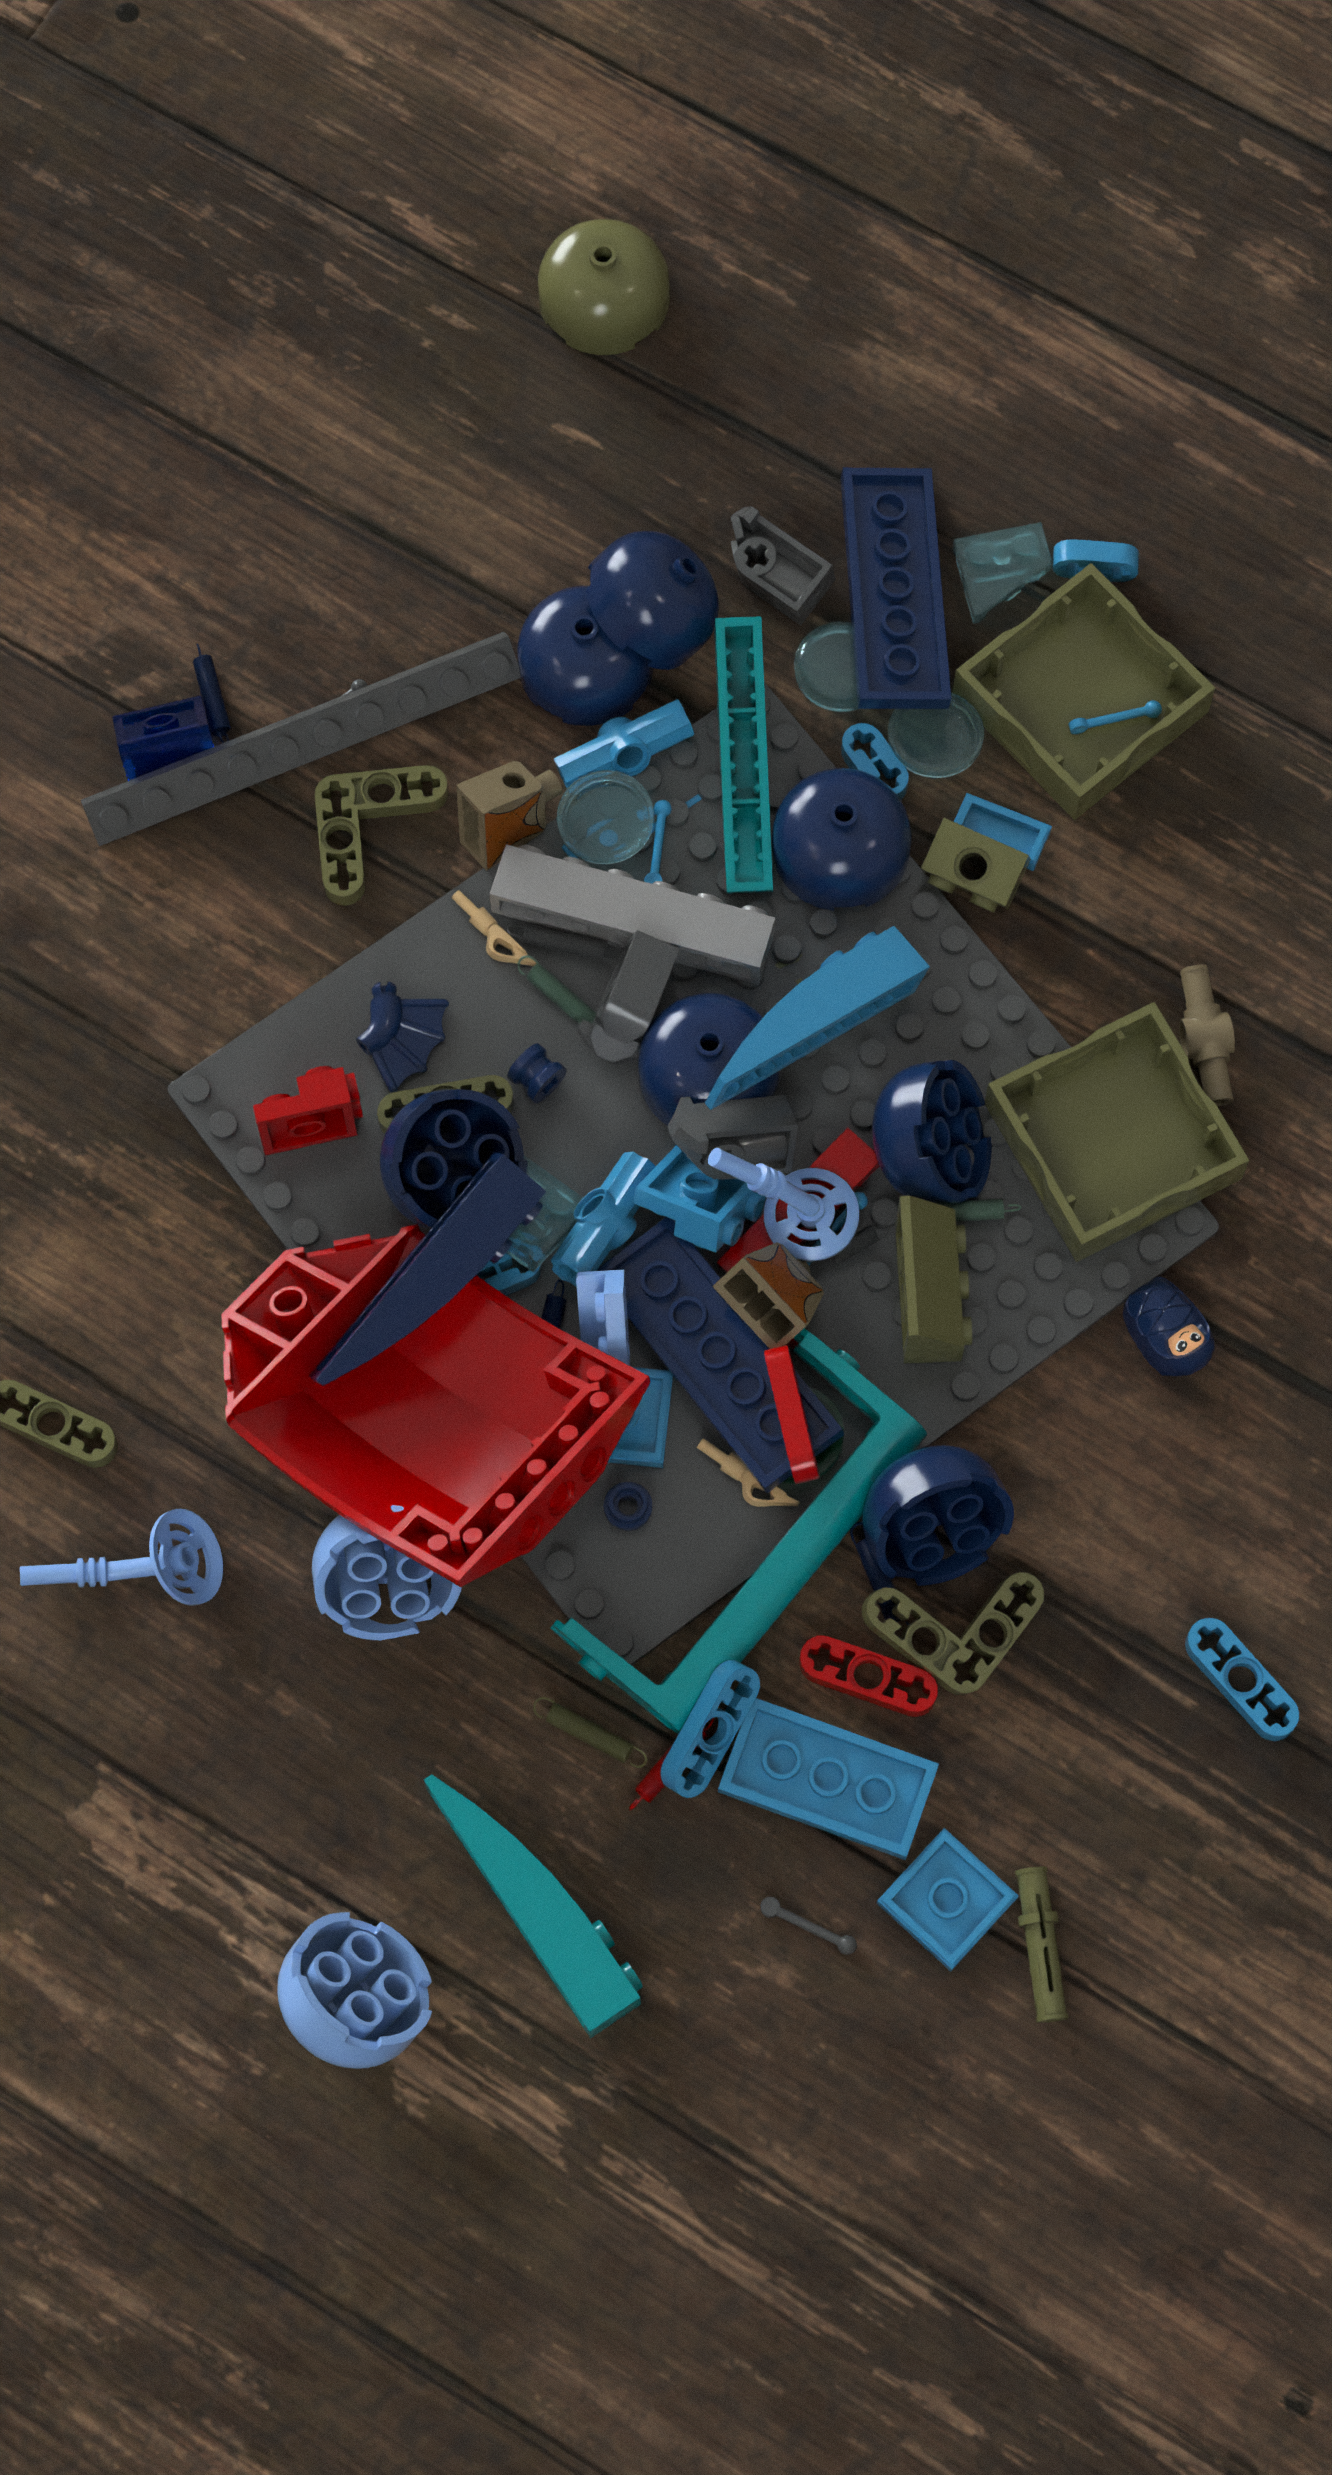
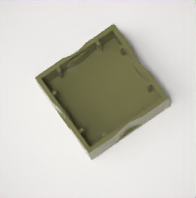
(1082, 659)
(1115, 1132)

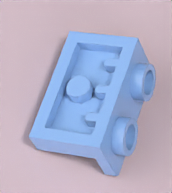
(604, 1312)

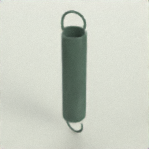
(558, 992)
(980, 1209)

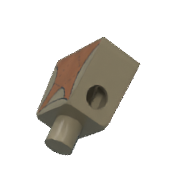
(503, 810)
(772, 1293)

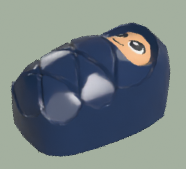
(1168, 1328)

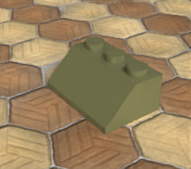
(931, 1282)

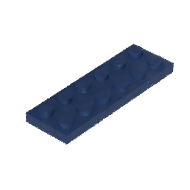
(895, 589)
(712, 1351)

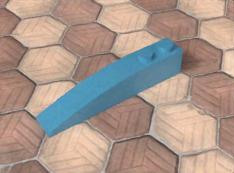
(822, 1007)

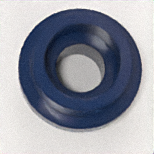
(623, 1492)

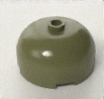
(603, 286)

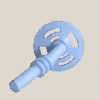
(802, 1207)
(170, 1562)

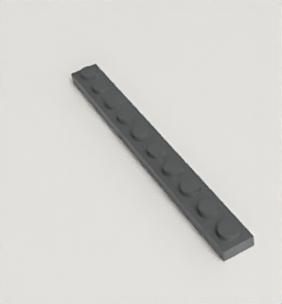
(301, 738)

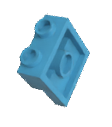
(703, 1207)

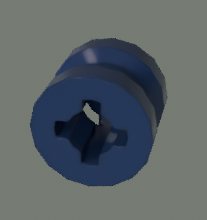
(536, 1073)

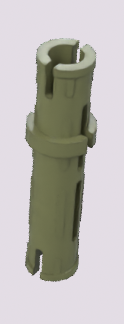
(1041, 1943)

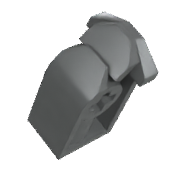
(793, 575)
(629, 998)
(748, 1128)

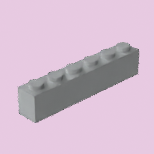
(614, 905)

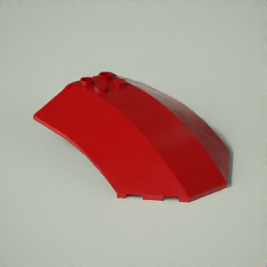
(467, 1422)

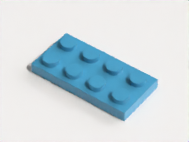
(828, 1778)

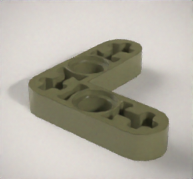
(358, 805)
(949, 1647)

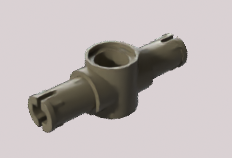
(1206, 1034)

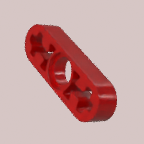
(791, 1414)
(860, 1656)

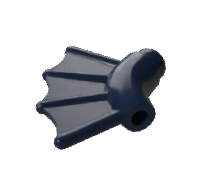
(401, 1033)

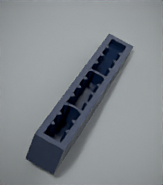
(442, 1263)

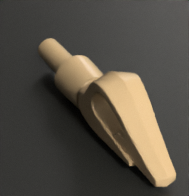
(495, 934)
(736, 1469)

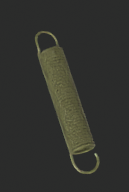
(589, 1732)

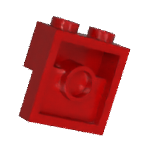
(316, 1116)

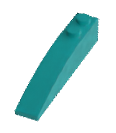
(743, 754)
(545, 1914)

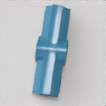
(627, 744)
(602, 1219)

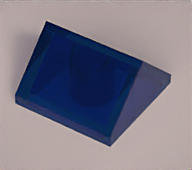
(161, 735)

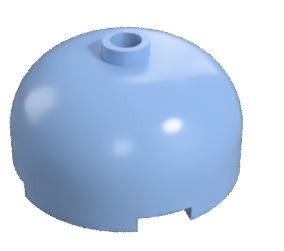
(347, 1576)
(353, 1991)

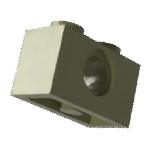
(956, 844)

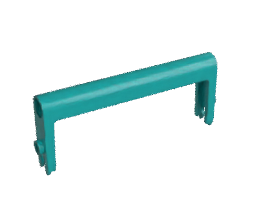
(786, 1566)

